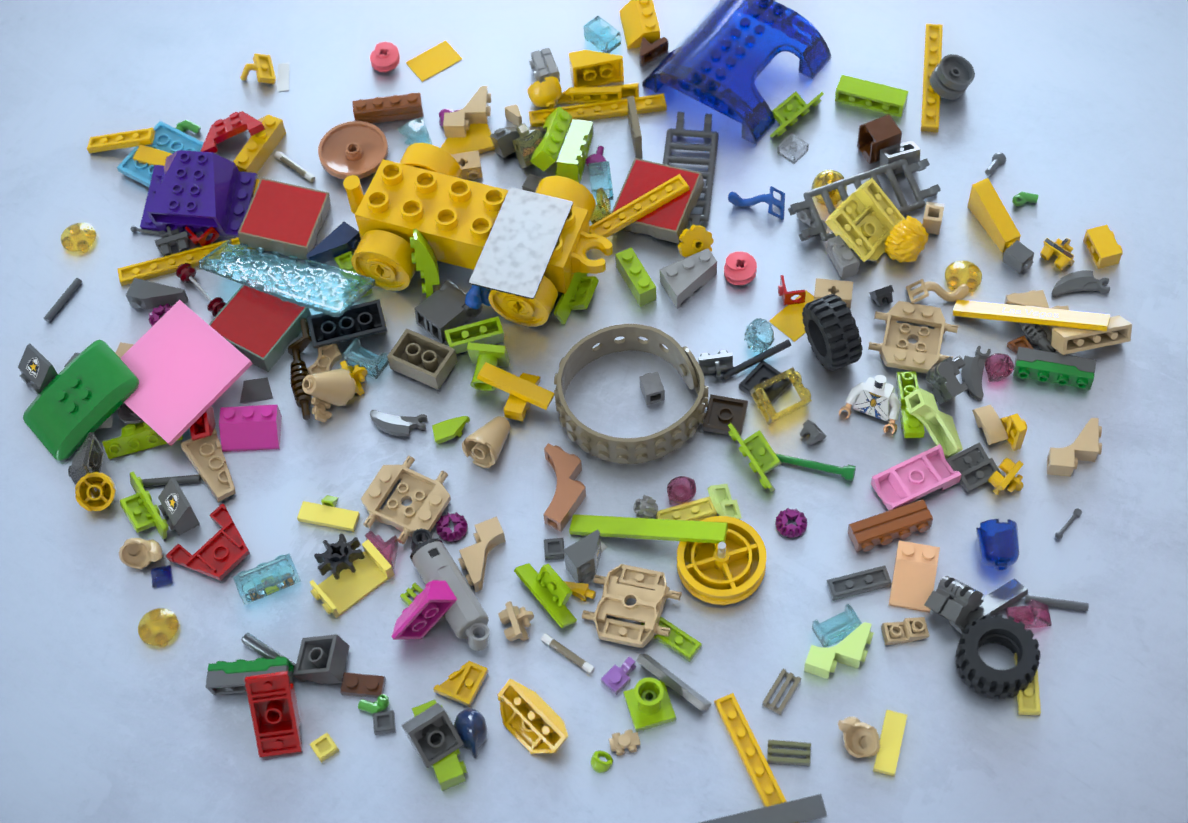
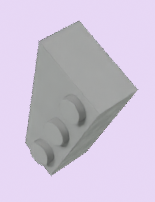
(688, 275)

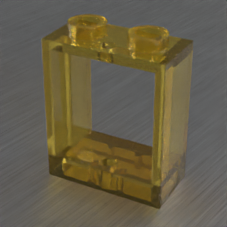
(764, 403)

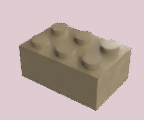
(422, 359)

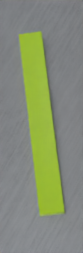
(649, 528)

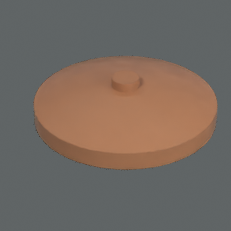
(352, 149)

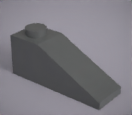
(504, 137)
(151, 294)

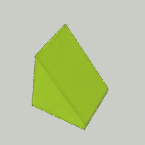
(329, 500)

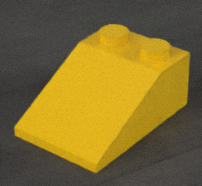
(595, 68)

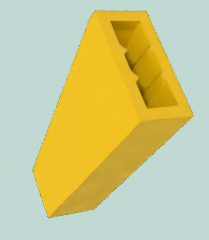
(992, 214)

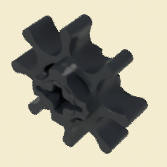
(339, 556)

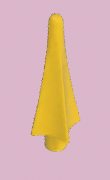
(581, 590)

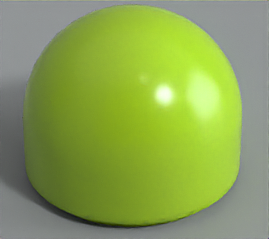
(599, 765)

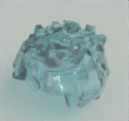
(759, 335)

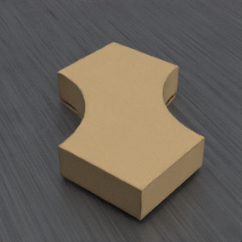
(327, 357)

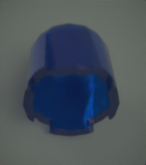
(998, 543)

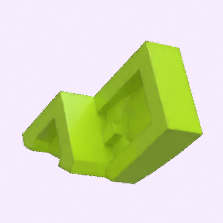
(449, 429)

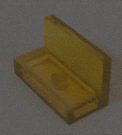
(603, 206)

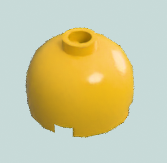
(545, 93)
(90, 498)

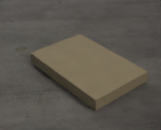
(634, 127)

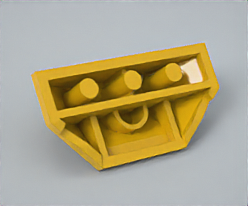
(531, 719)

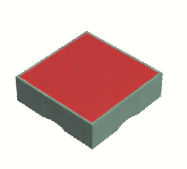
(259, 325)

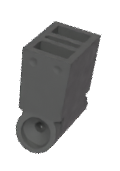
(444, 311)

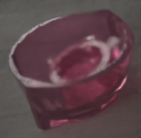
(998, 367)
(681, 490)

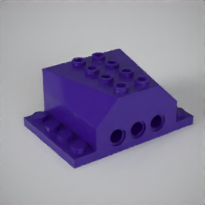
(198, 193)

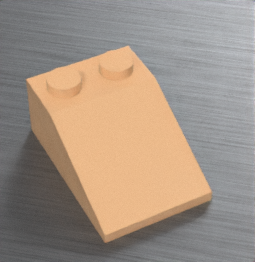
(913, 575)

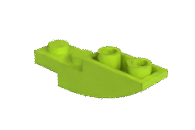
(425, 262)
(906, 384)

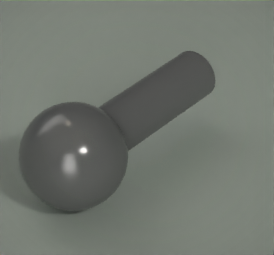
(997, 160)

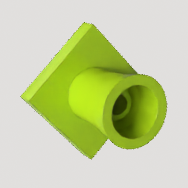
(492, 354)
(649, 704)

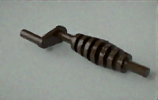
(299, 370)

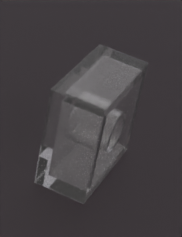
(792, 148)

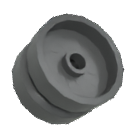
(952, 76)

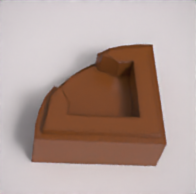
(1019, 342)

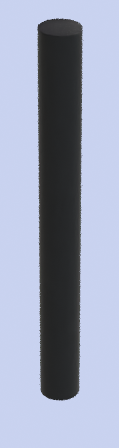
(756, 359)

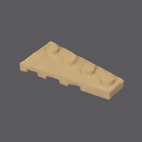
(210, 464)

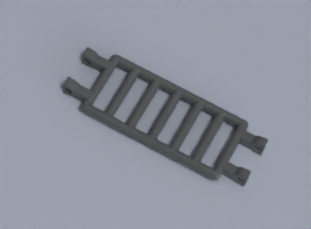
(709, 175)
(856, 179)

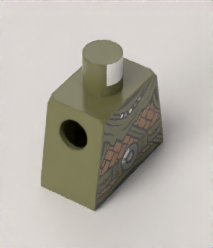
(526, 144)

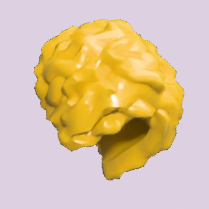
(906, 240)

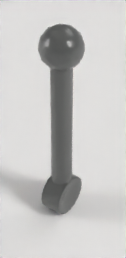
(134, 229)
(1077, 513)

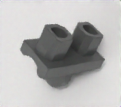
(170, 239)
(716, 363)

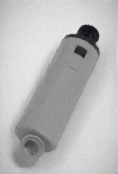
(435, 563)

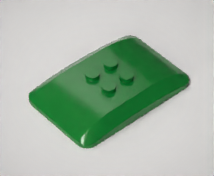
(80, 399)

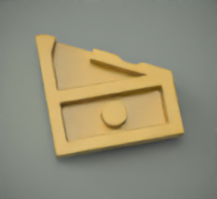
(1015, 429)
(463, 684)

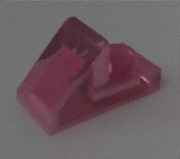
(387, 549)
(1033, 615)

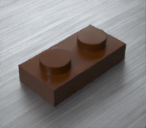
(362, 685)

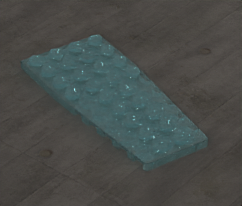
(304, 284)

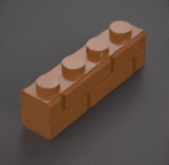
(388, 108)
(890, 525)

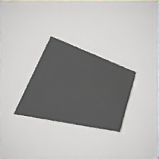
(256, 390)

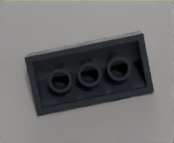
(354, 323)

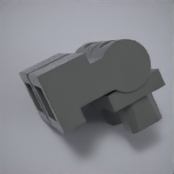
(944, 379)
(954, 600)

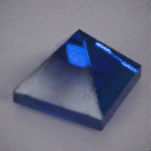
(161, 576)

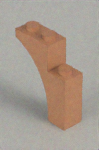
(568, 492)

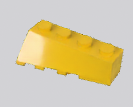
(260, 145)

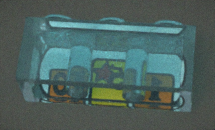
(266, 578)

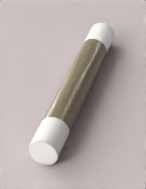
(294, 166)
(568, 653)

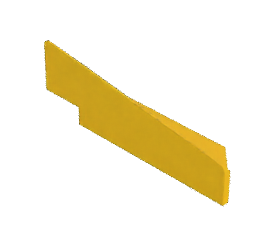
(587, 95)

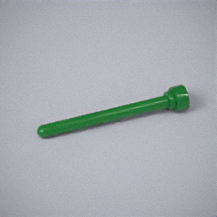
(846, 471)

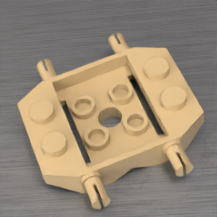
(896, 349)
(427, 497)
(650, 593)

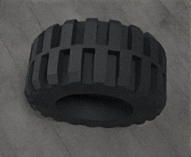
(832, 332)
(1003, 632)

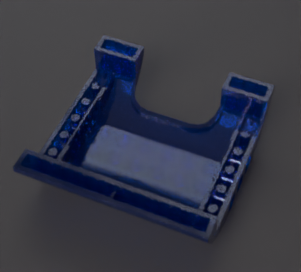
(730, 50)

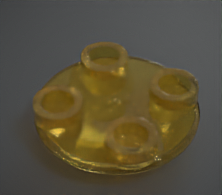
(78, 237)
(963, 273)
(158, 627)

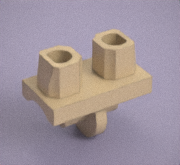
(519, 619)

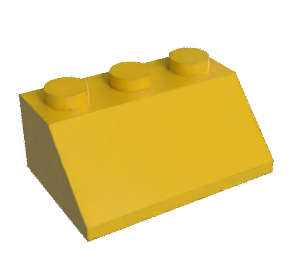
(639, 21)

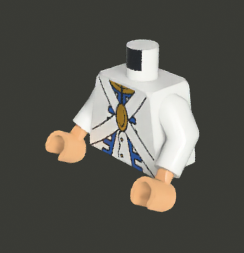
(875, 399)

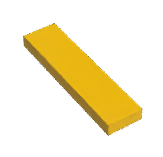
(121, 140)
(515, 386)

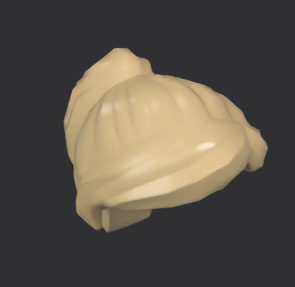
(139, 552)
(859, 737)

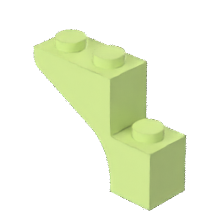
(938, 424)
(848, 652)

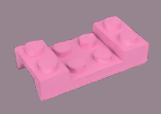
(915, 478)

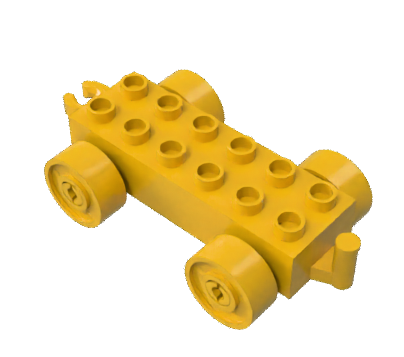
(456, 222)

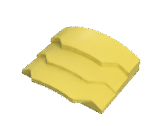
(865, 220)

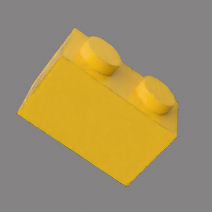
(1102, 246)

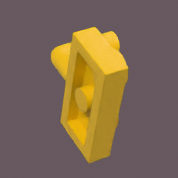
(263, 68)

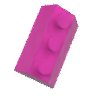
(250, 428)
(424, 611)

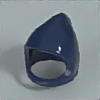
(471, 729)

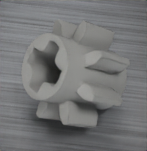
(645, 507)

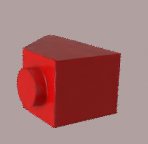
(204, 425)

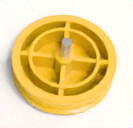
(722, 570)

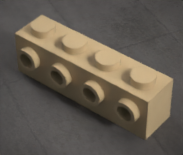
(1074, 340)

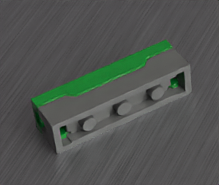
(1054, 368)
(230, 676)

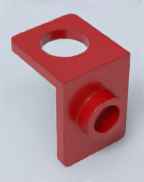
(202, 239)
(786, 296)

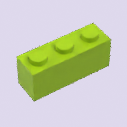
(635, 276)
(482, 332)

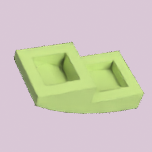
(723, 502)

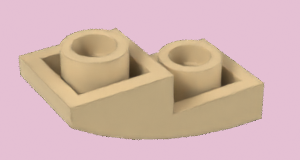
(991, 424)
(903, 632)

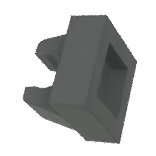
(815, 432)

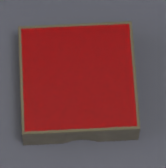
(284, 218)
(669, 219)

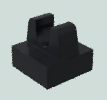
(879, 294)

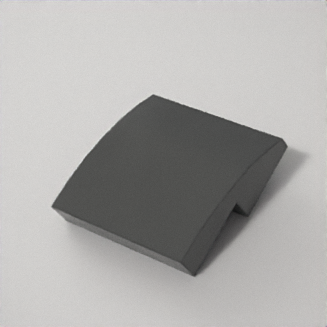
(973, 466)

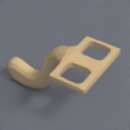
(959, 294)

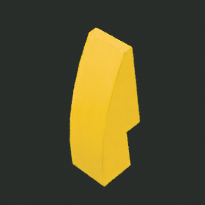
(516, 407)

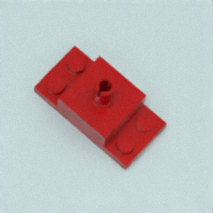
(274, 713)

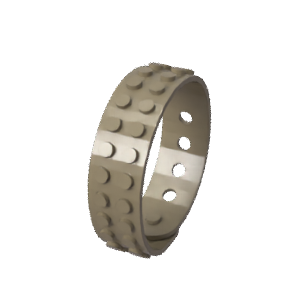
(641, 448)

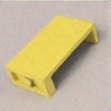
(352, 587)

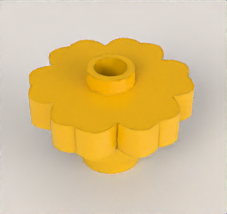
(694, 240)

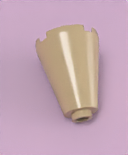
(330, 386)
(487, 442)

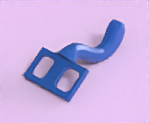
(736, 200)

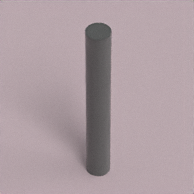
(62, 300)
(163, 481)
(1059, 603)

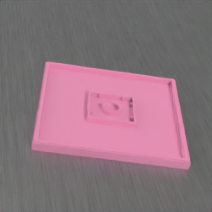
(180, 371)

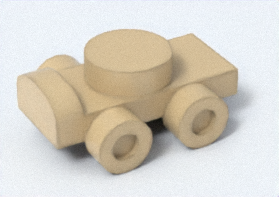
(319, 409)
(620, 742)

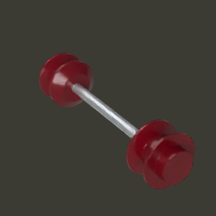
(187, 274)

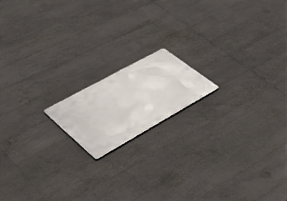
(521, 243)

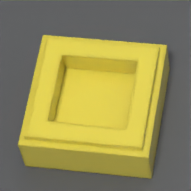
(324, 747)

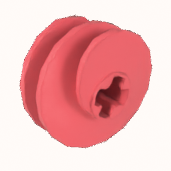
(385, 57)
(740, 268)

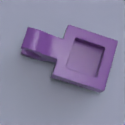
(618, 677)

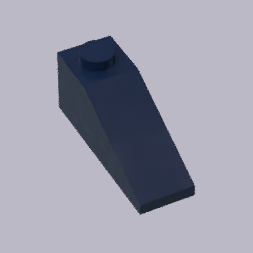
(338, 242)

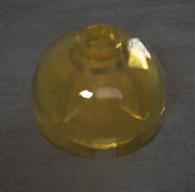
(826, 177)

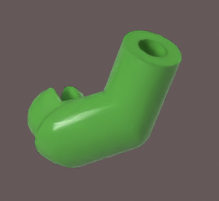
(188, 125)
(1023, 197)
(377, 706)

